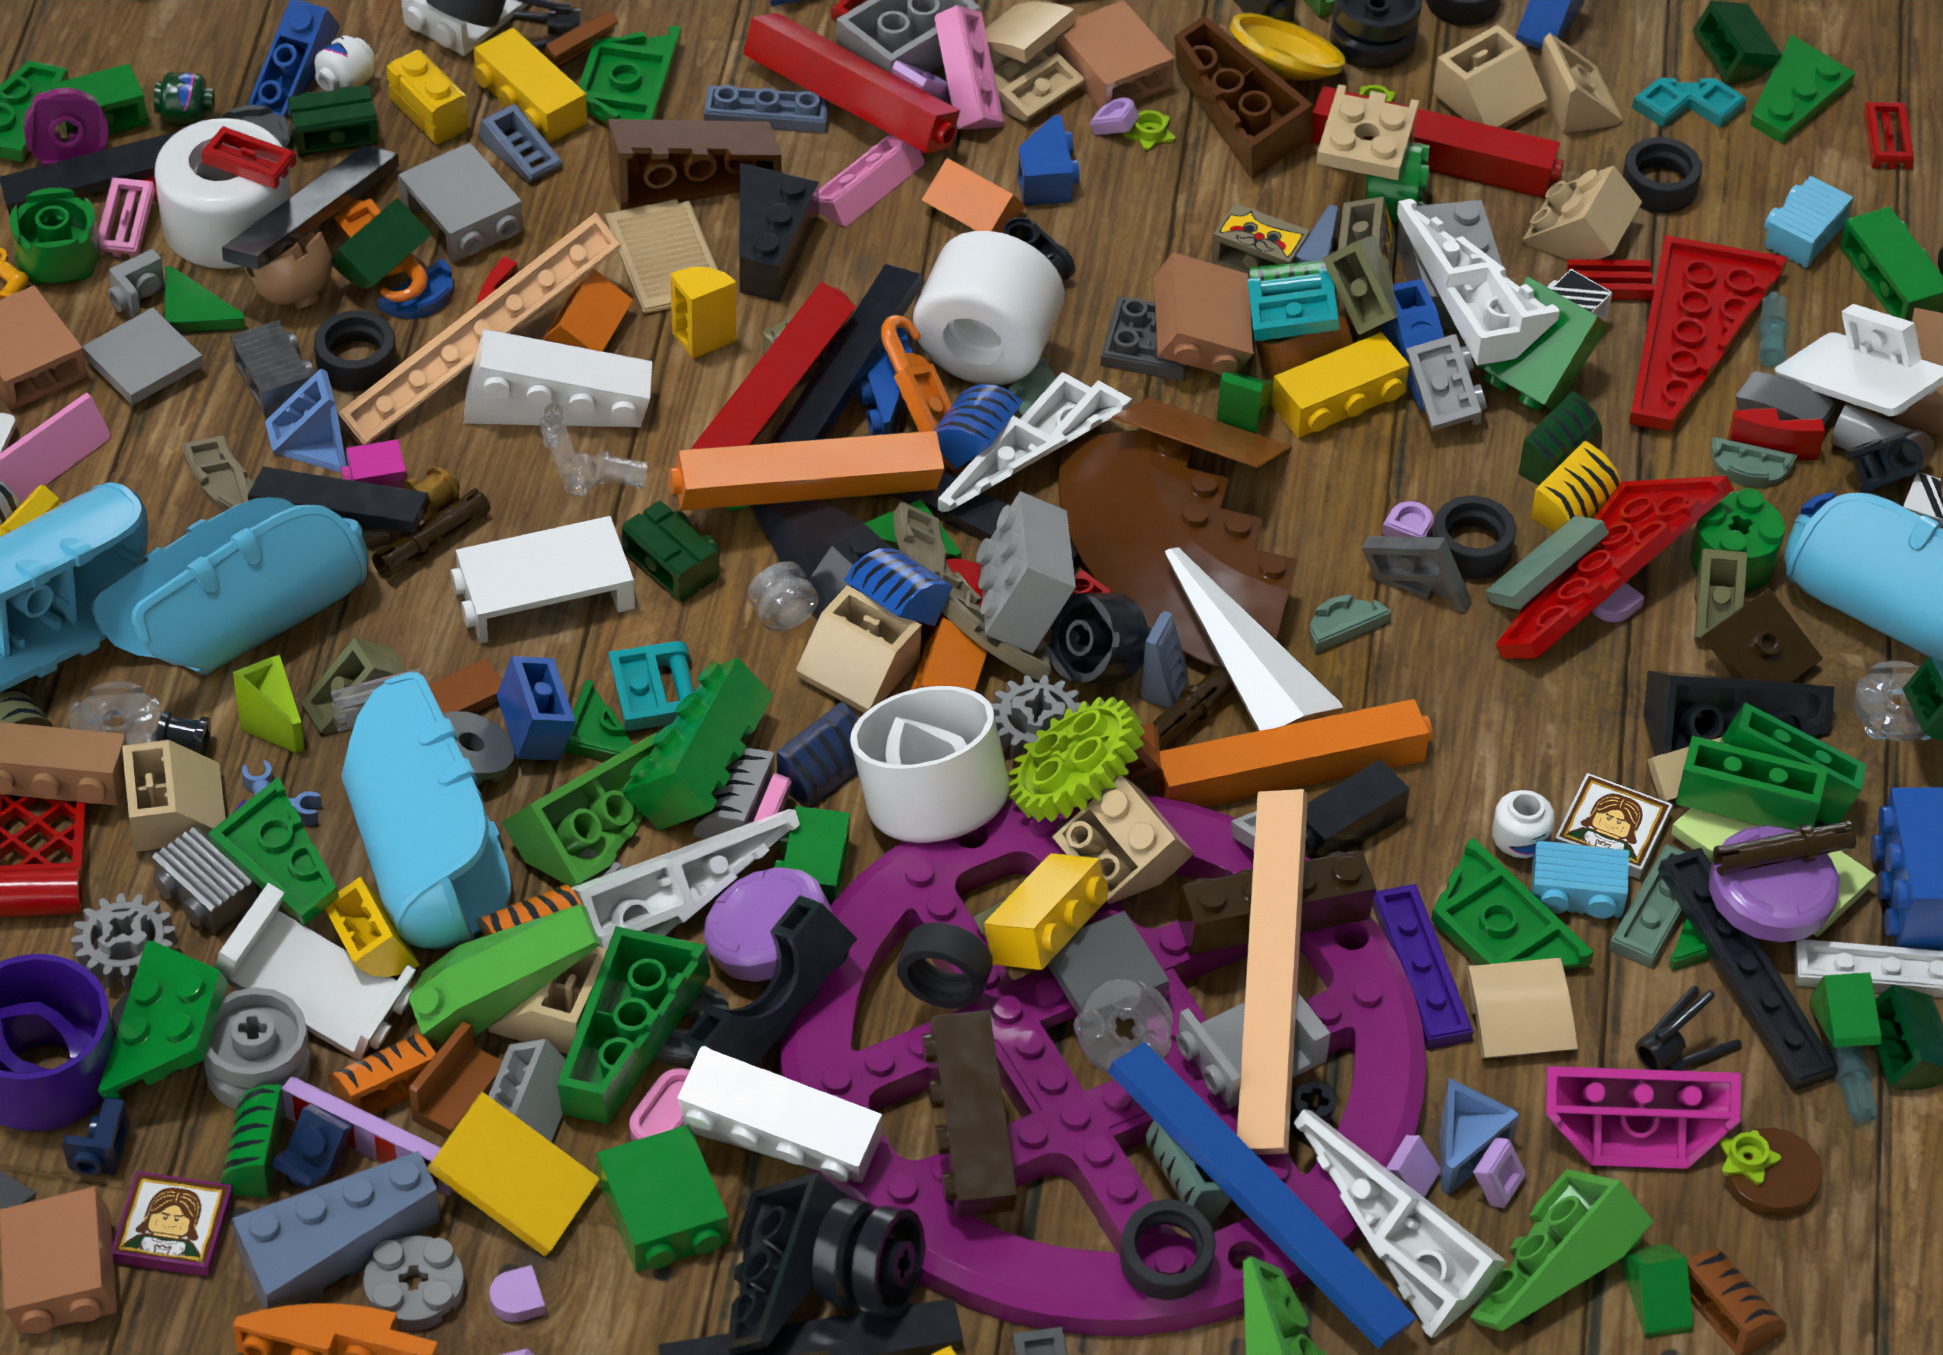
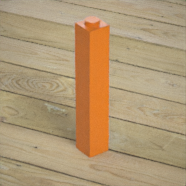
(806, 470)
(1294, 755)

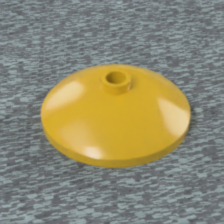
(1287, 47)

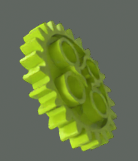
(1076, 759)

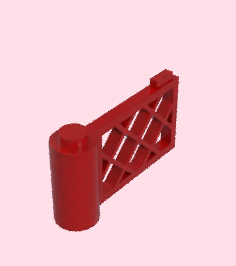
(35, 883)

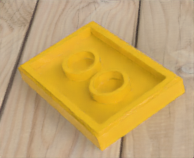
(513, 1174)

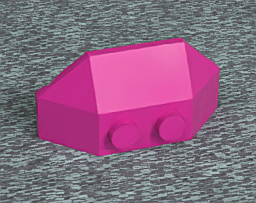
(1642, 1114)

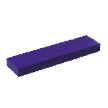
(1413, 939)

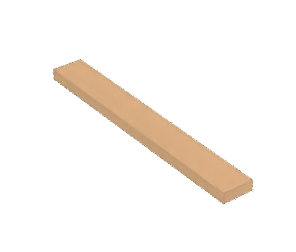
(457, 345)
(1272, 971)

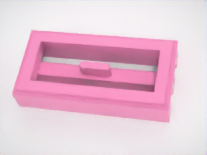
(120, 245)

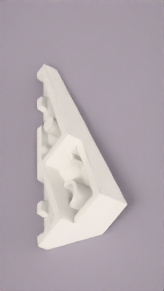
(1055, 419)
(1264, 674)
(1428, 1253)

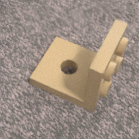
(1357, 117)

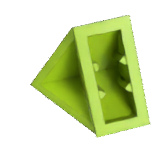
(268, 705)

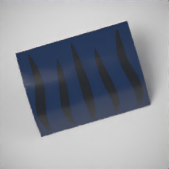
(820, 757)

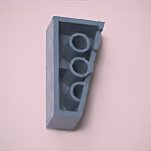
(332, 1230)

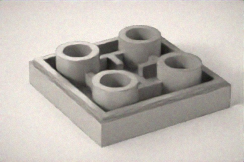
(142, 356)

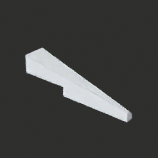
(1487, 307)
(677, 884)

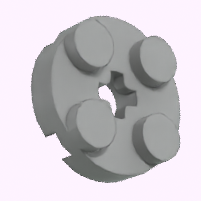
(414, 1257)

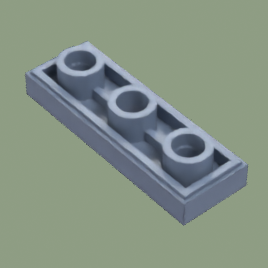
(781, 108)

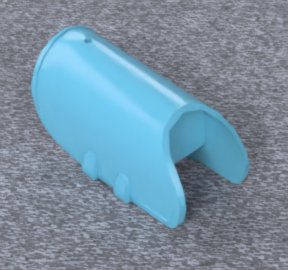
(1873, 566)
(54, 572)
(233, 583)
(422, 818)

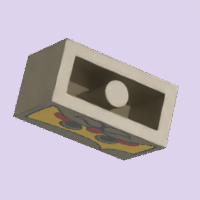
(1365, 219)
(1255, 240)

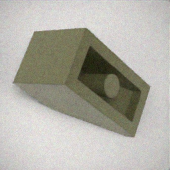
(1363, 283)
(355, 665)

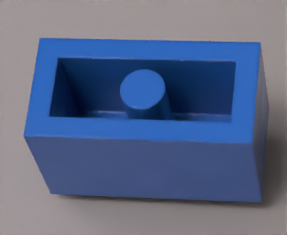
(535, 708)

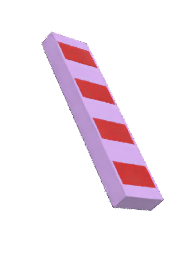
(368, 1134)

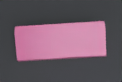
(969, 68)
(868, 180)
(53, 447)

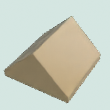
(1575, 89)

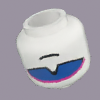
(344, 63)
(1521, 821)

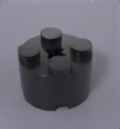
(1098, 638)

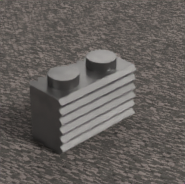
(270, 364)
(203, 881)

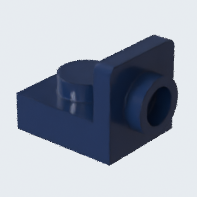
(104, 1144)
(313, 1147)

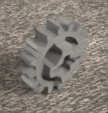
(1022, 705)
(121, 936)

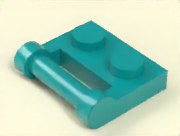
(1293, 305)
(640, 684)

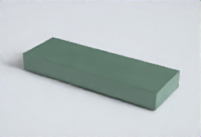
(1547, 562)
(1649, 918)

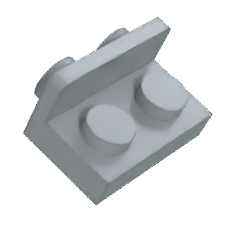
(1445, 383)

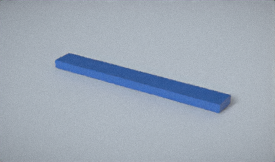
(1262, 1195)

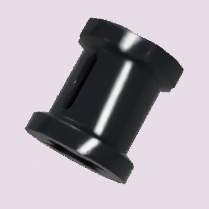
(185, 732)
(1304, 1099)

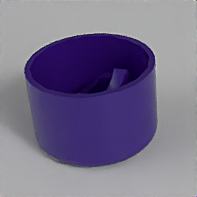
(54, 1005)

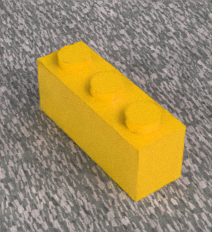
(525, 77)
(1339, 385)
(1046, 911)

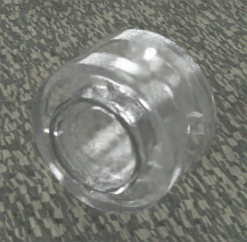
(782, 596)

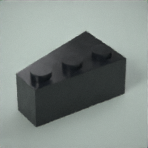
(774, 228)

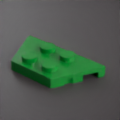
(629, 75)
(1501, 919)
(164, 1019)

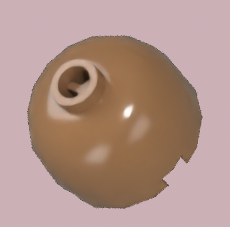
(295, 273)

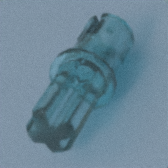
(1773, 330)
(1855, 1081)

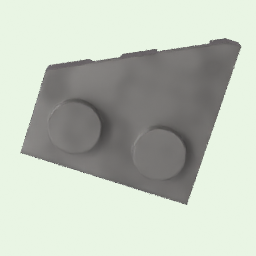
(1417, 566)

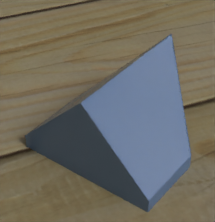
(309, 426)
(1467, 1130)

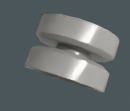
(256, 1043)

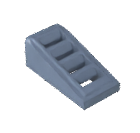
(513, 120)
(1321, 239)
(1164, 664)

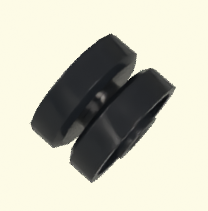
(1375, 30)
(868, 1257)

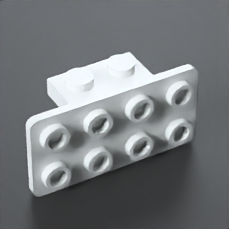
(1870, 367)

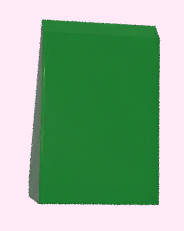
(1243, 400)
(1847, 1009)
(1659, 1289)

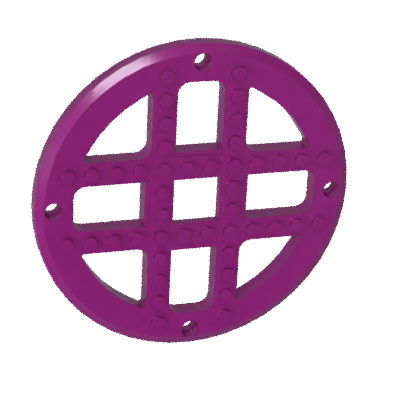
(1083, 1131)

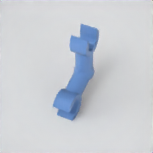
(301, 802)

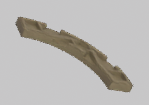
(228, 485)
(921, 540)

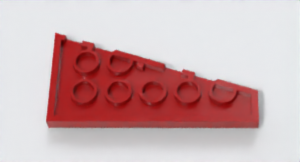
(1695, 315)
(1640, 523)

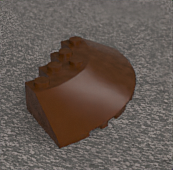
(1137, 498)

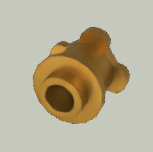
(441, 487)

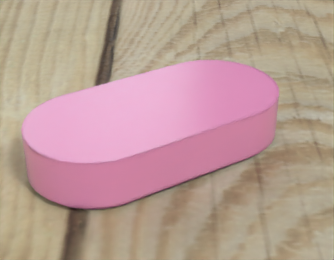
(775, 796)
(660, 1106)

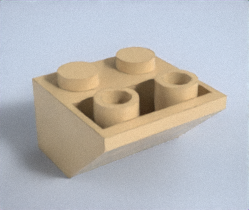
(1489, 80)
(1584, 216)
(859, 650)
(170, 792)
(1129, 837)
(554, 1009)

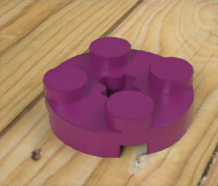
(61, 105)

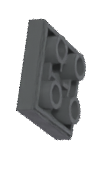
(1133, 341)
(1102, 954)

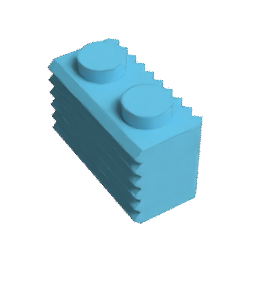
(1807, 220)
(1580, 878)

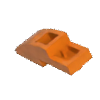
(326, 1331)

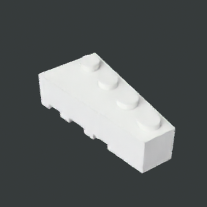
(522, 375)
(778, 1117)

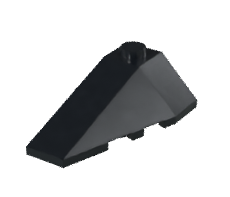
(819, 541)
(1707, 704)
(777, 1256)

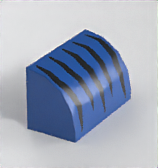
(975, 422)
(900, 585)

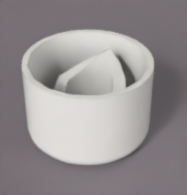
(203, 204)
(988, 308)
(930, 763)

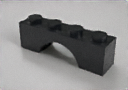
(808, 948)

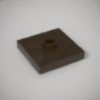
(1762, 642)

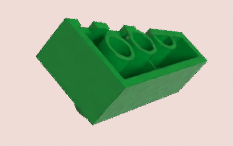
(698, 745)
(629, 1016)

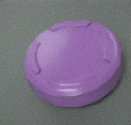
(1779, 899)
(744, 915)

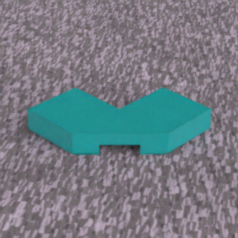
(1709, 98)

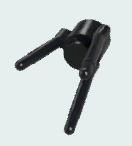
(560, 18)
(1664, 1044)

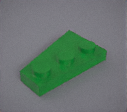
(1798, 90)
(15, 100)
(273, 847)

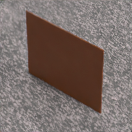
(1202, 432)

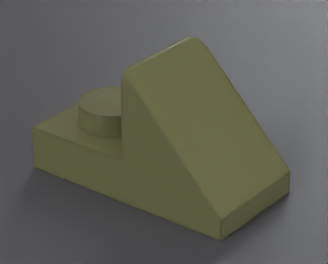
(1718, 587)

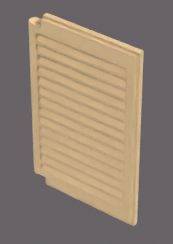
(657, 243)

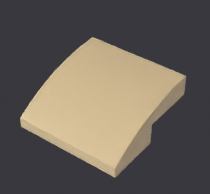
(1027, 29)
(1033, 85)
(1521, 1008)

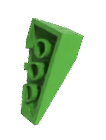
(578, 816)
(499, 972)
(1576, 1233)
(1273, 1313)

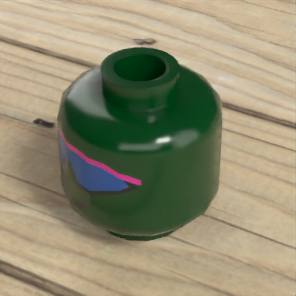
(183, 98)

